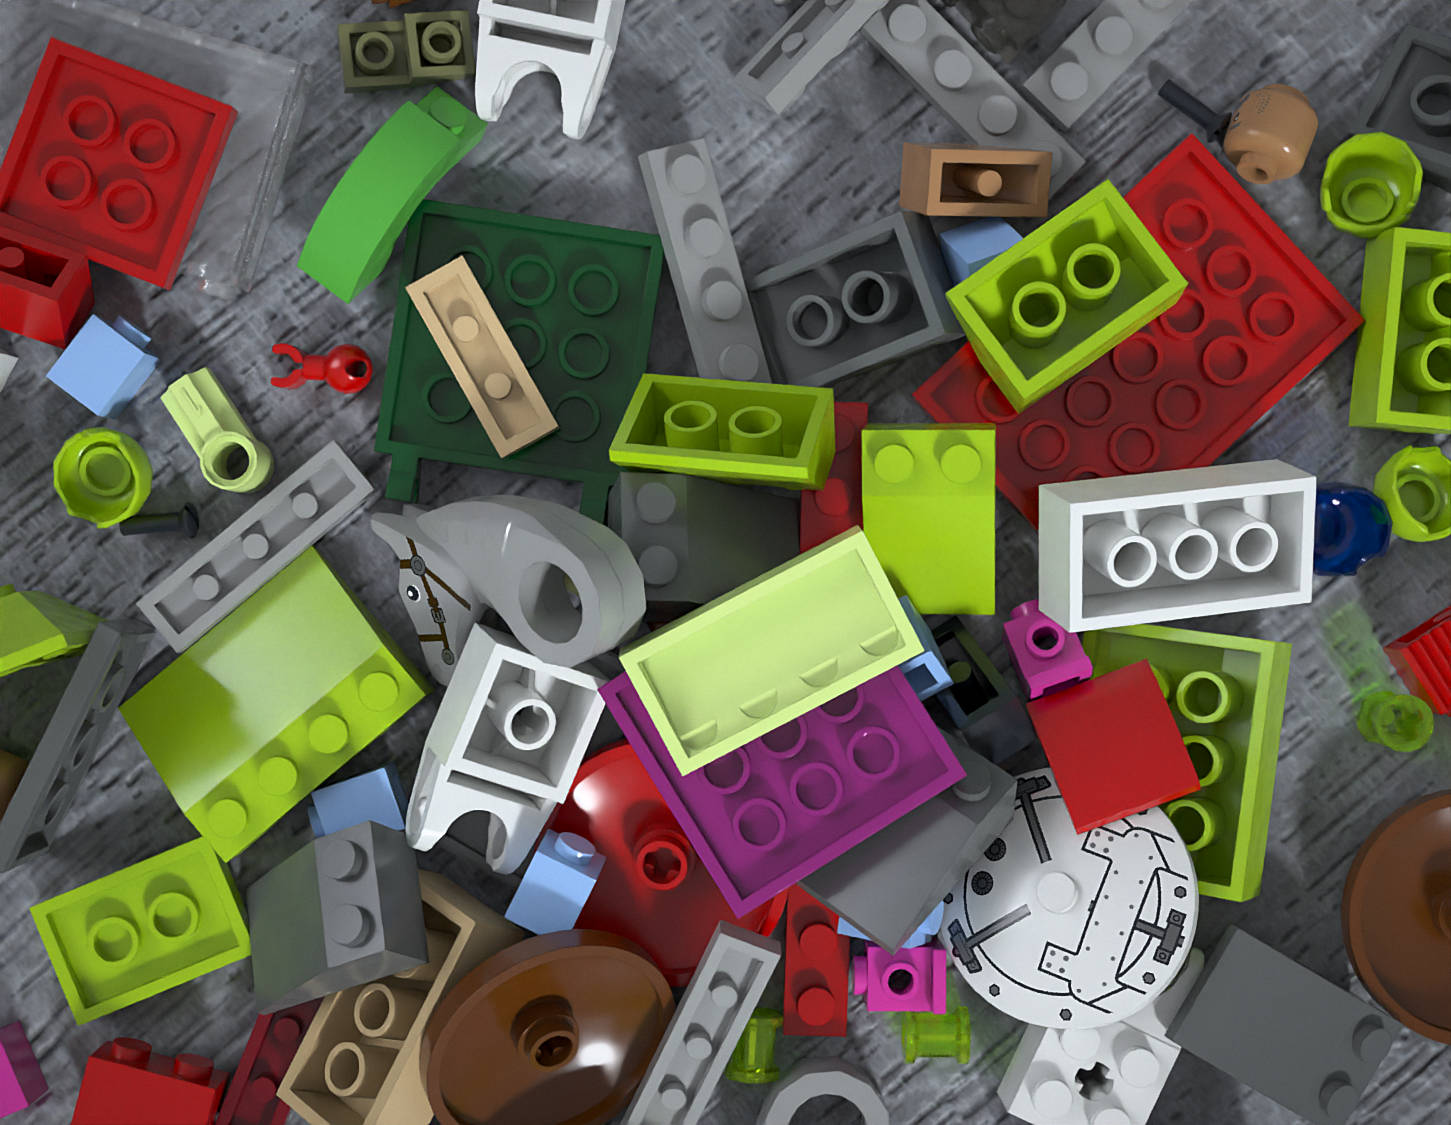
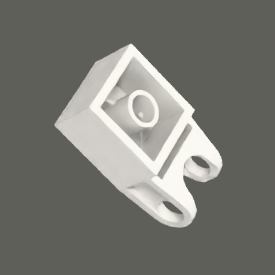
(549, 36)
(501, 760)
(1130, 1061)

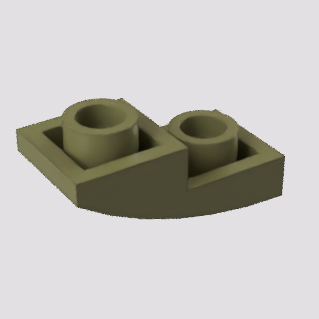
(406, 53)

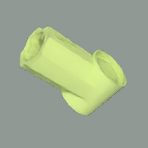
(215, 430)

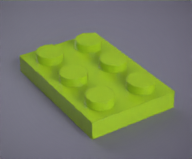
(143, 929)

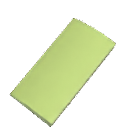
(770, 650)

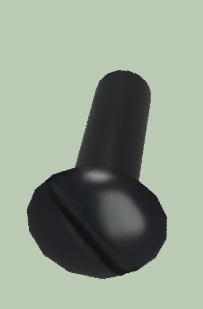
(1195, 110)
(184, 520)

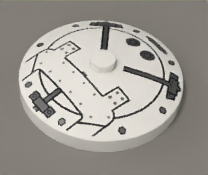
(1073, 922)

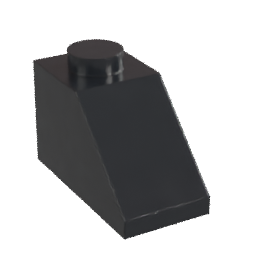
(980, 701)

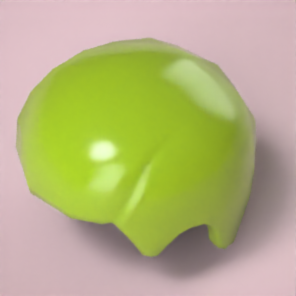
(1370, 184)
(102, 476)
(1417, 493)

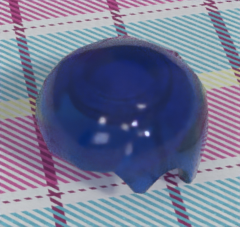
(1348, 528)

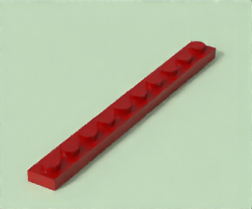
(814, 951)

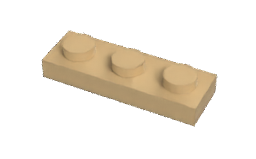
(482, 357)

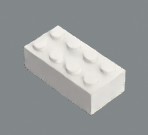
(1175, 544)

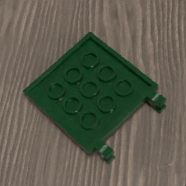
(575, 310)

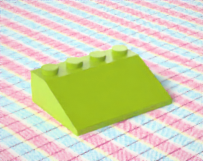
(273, 703)
(1230, 715)

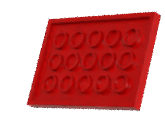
(1189, 377)

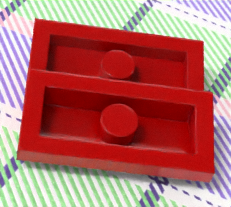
(1113, 746)

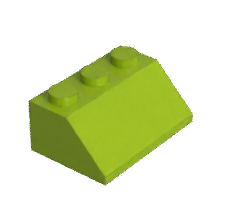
(1065, 295)
(1406, 334)
(728, 431)

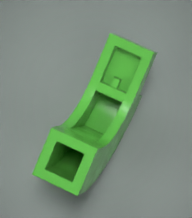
(384, 189)

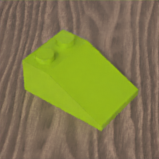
(933, 512)

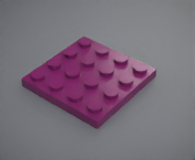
(800, 789)

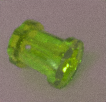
(1412, 728)
(936, 1035)
(755, 1050)

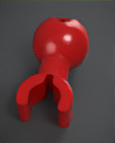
(336, 368)

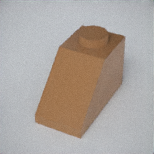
(974, 180)

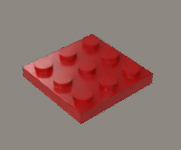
(112, 162)

